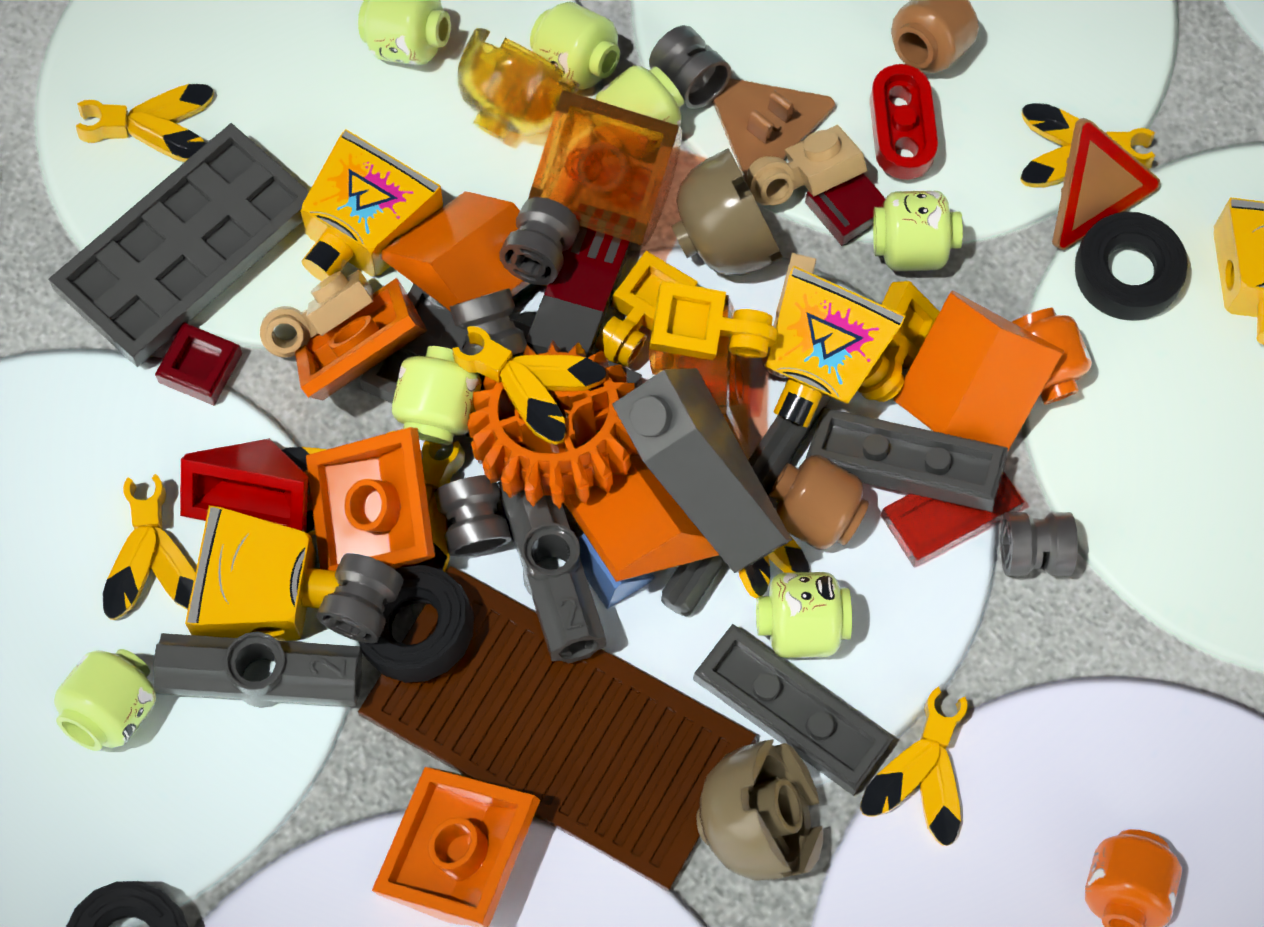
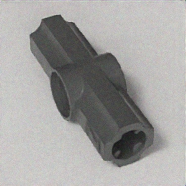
(559, 594)
(217, 664)

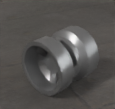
(692, 69)
(537, 246)
(492, 315)
(472, 510)
(1038, 543)
(359, 600)

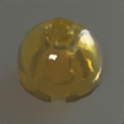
(509, 87)

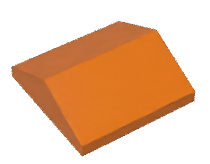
(458, 250)
(358, 342)
(977, 374)
(371, 501)
(638, 525)
(456, 847)

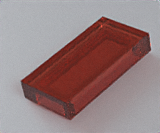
(931, 526)

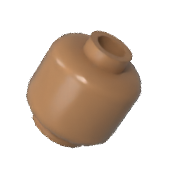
(934, 33)
(819, 502)

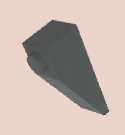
(702, 465)

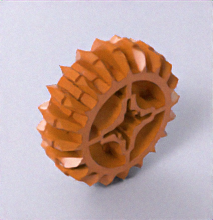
(530, 464)

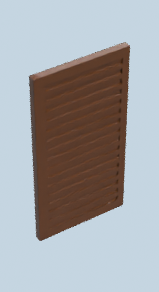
(590, 738)

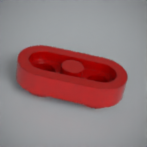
(903, 126)

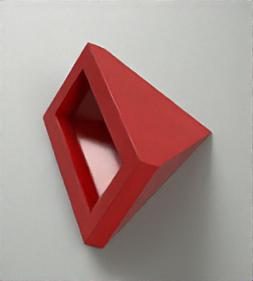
(247, 479)

